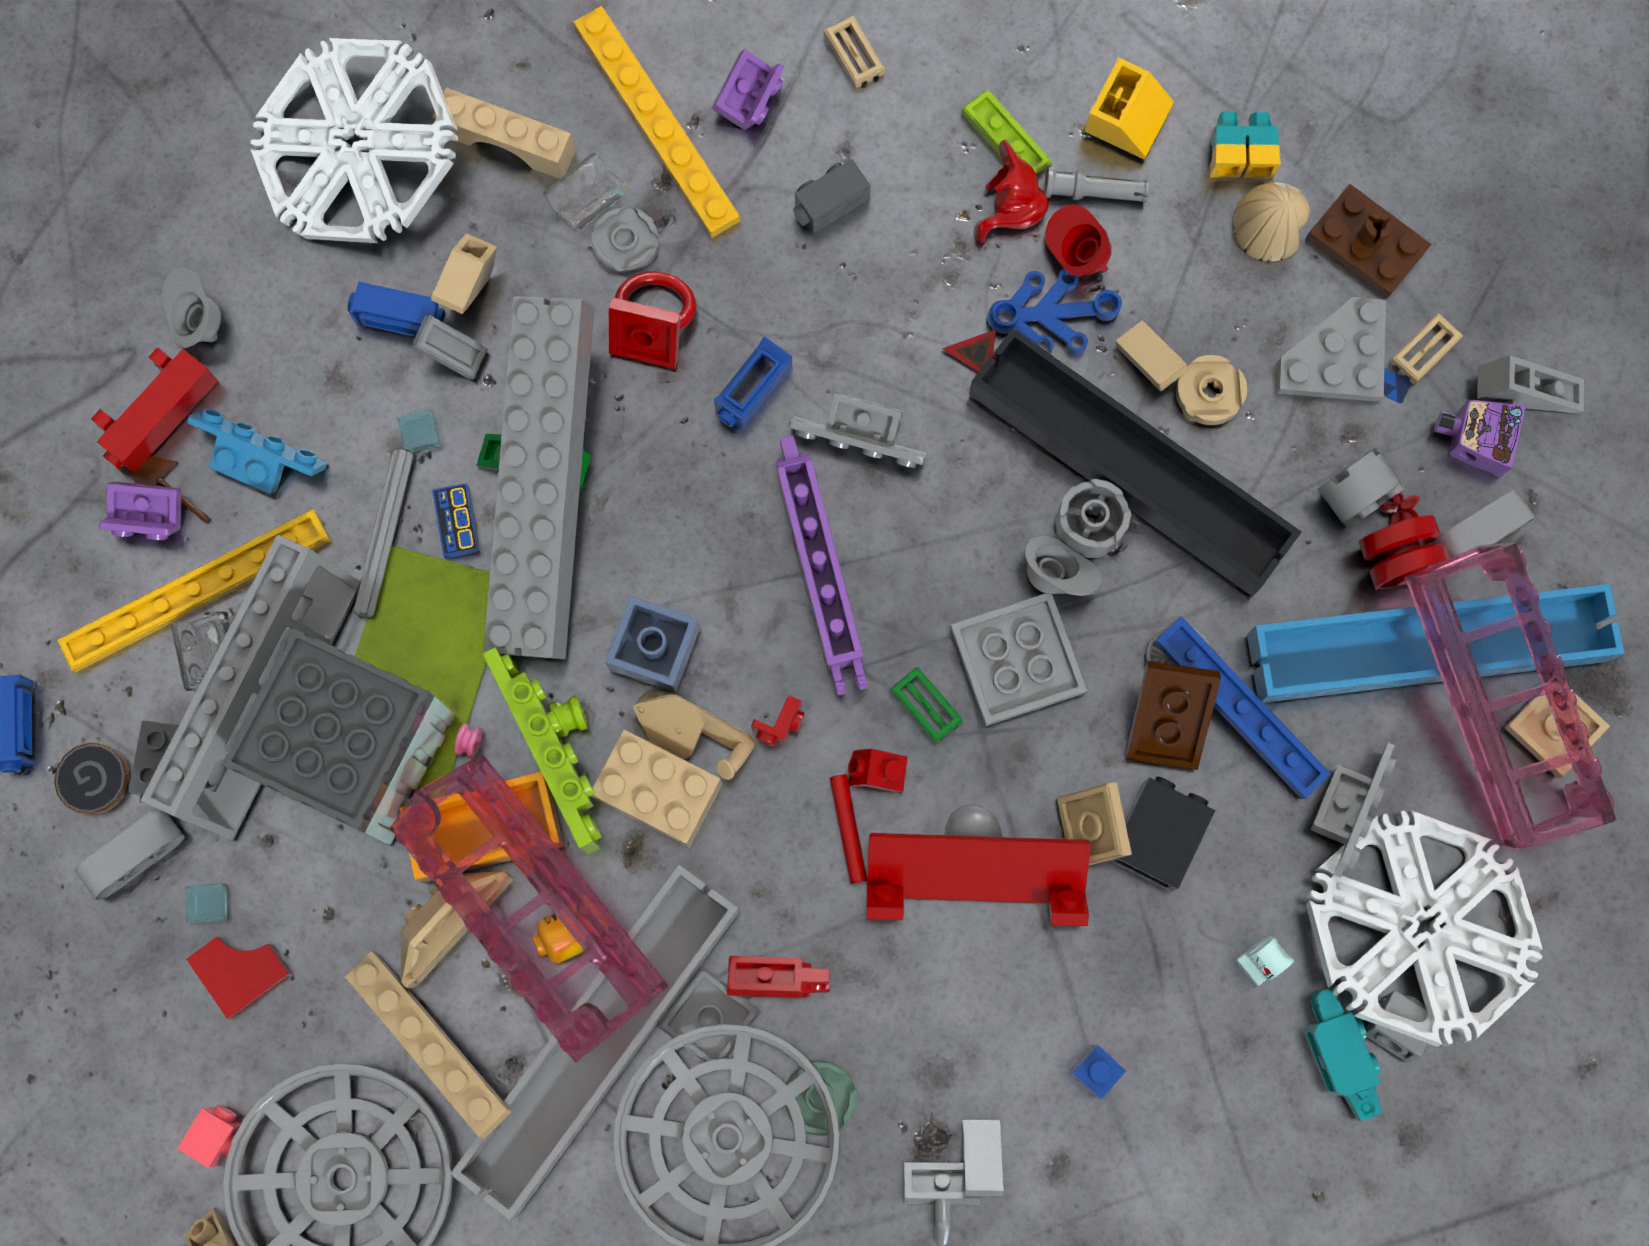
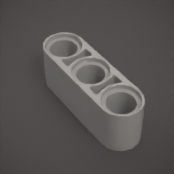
(1487, 524)
(129, 854)

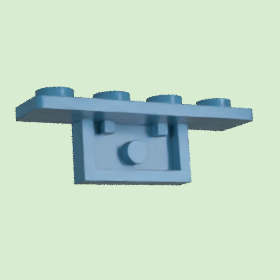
(250, 455)

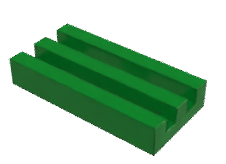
(914, 712)

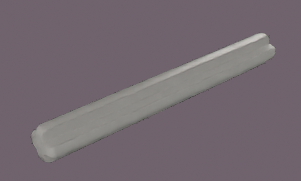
(383, 533)

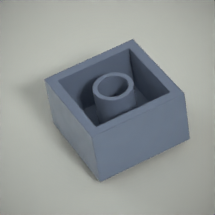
(653, 644)

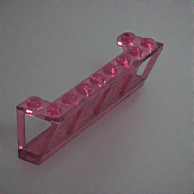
(1476, 712)
(556, 885)

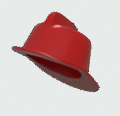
(1078, 241)

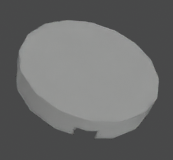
(625, 240)

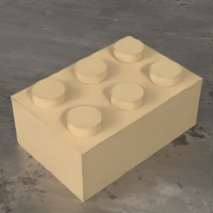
(656, 788)

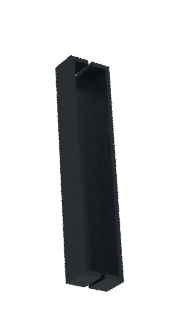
(1153, 472)

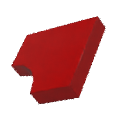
(237, 976)

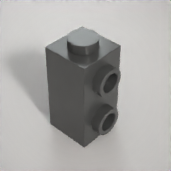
(831, 195)
(151, 747)

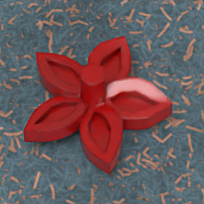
(1400, 508)

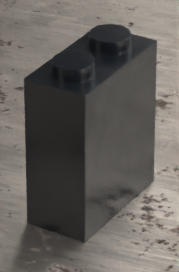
(1164, 832)

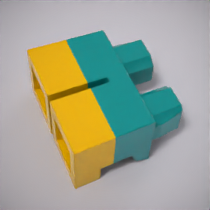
(1244, 148)

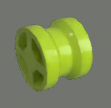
(569, 715)

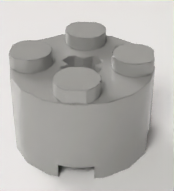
(1361, 487)
(1111, 524)

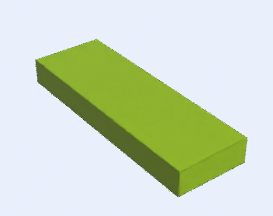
(997, 124)

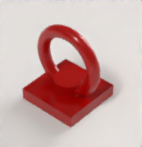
(648, 331)

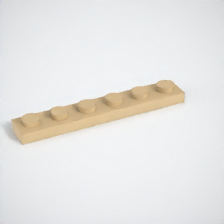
(428, 1045)

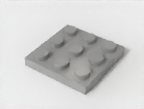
(1018, 659)

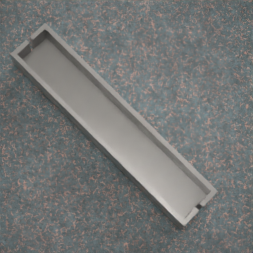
(539, 477)
(561, 1095)

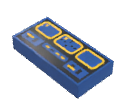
(455, 521)

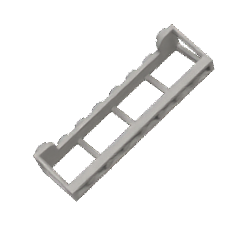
(235, 675)

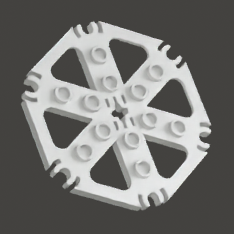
(345, 117)
(1436, 958)

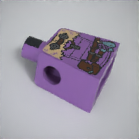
(1484, 434)

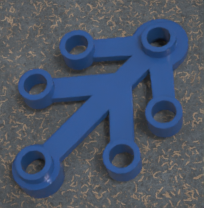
(1049, 312)

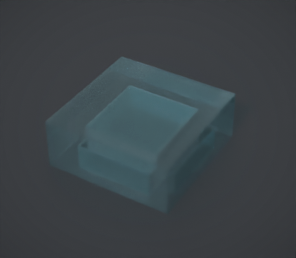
(419, 431)
(206, 903)

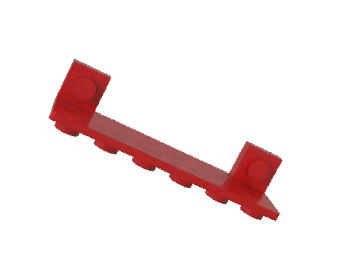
(977, 871)

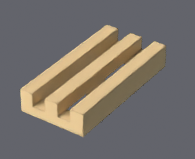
(866, 74)
(1408, 367)

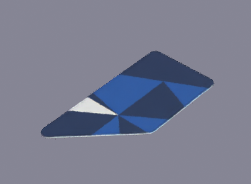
(1395, 386)

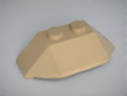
(437, 927)

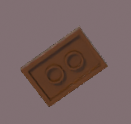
(1368, 240)
(1173, 715)

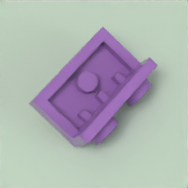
(748, 90)
(142, 510)

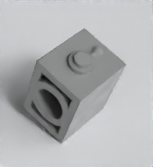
(1397, 1043)

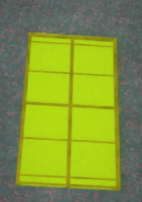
(431, 635)

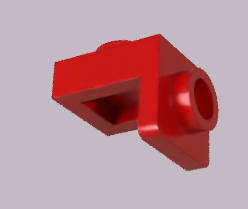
(789, 719)
(877, 770)

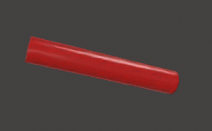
(848, 829)

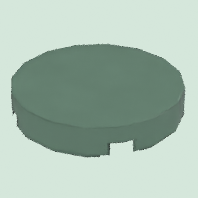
(842, 1093)

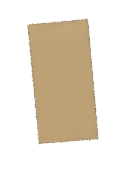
(1151, 355)

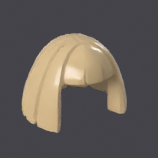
(1270, 221)

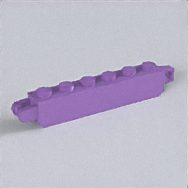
(819, 564)

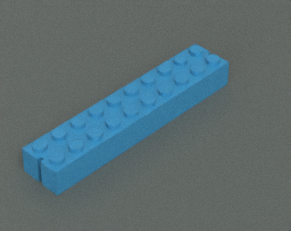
(1393, 651)

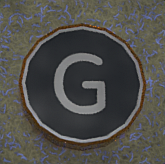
(91, 778)

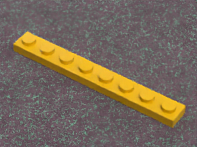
(657, 122)

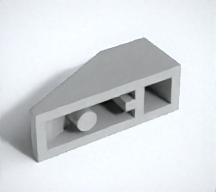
(1529, 385)

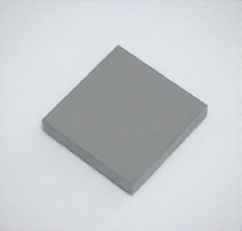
(705, 1005)

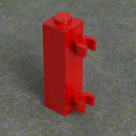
(155, 411)

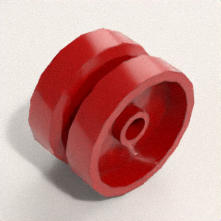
(1402, 550)

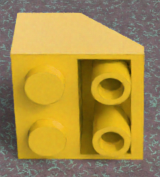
(1129, 109)

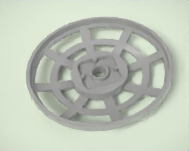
(700, 1141)
(335, 1151)

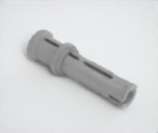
(1079, 184)

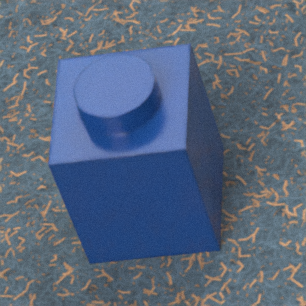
(1097, 1071)

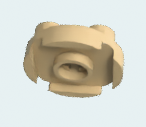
(1224, 376)

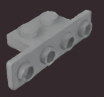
(861, 425)
(1347, 804)

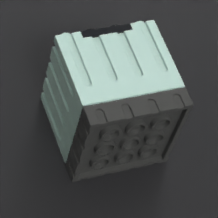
(340, 735)

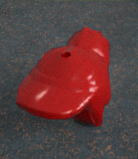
(1018, 195)

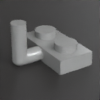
(939, 1186)

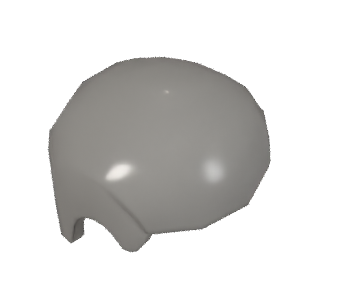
(973, 821)

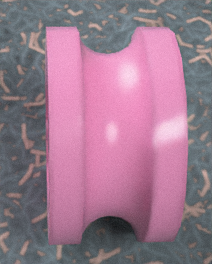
(468, 740)

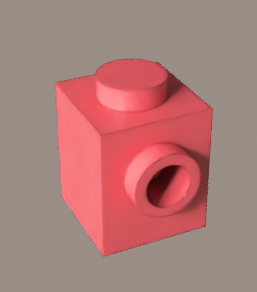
(210, 1136)

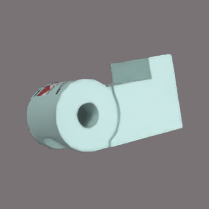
(1264, 961)

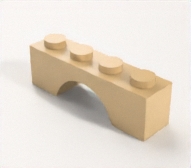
(536, 143)

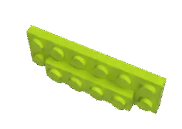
(553, 758)

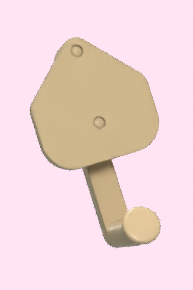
(678, 723)

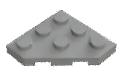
(1340, 355)

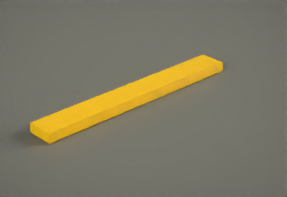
(184, 594)

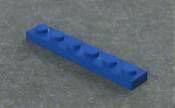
(1246, 711)

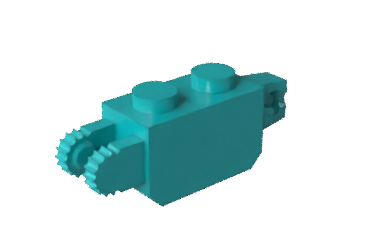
(1343, 1055)

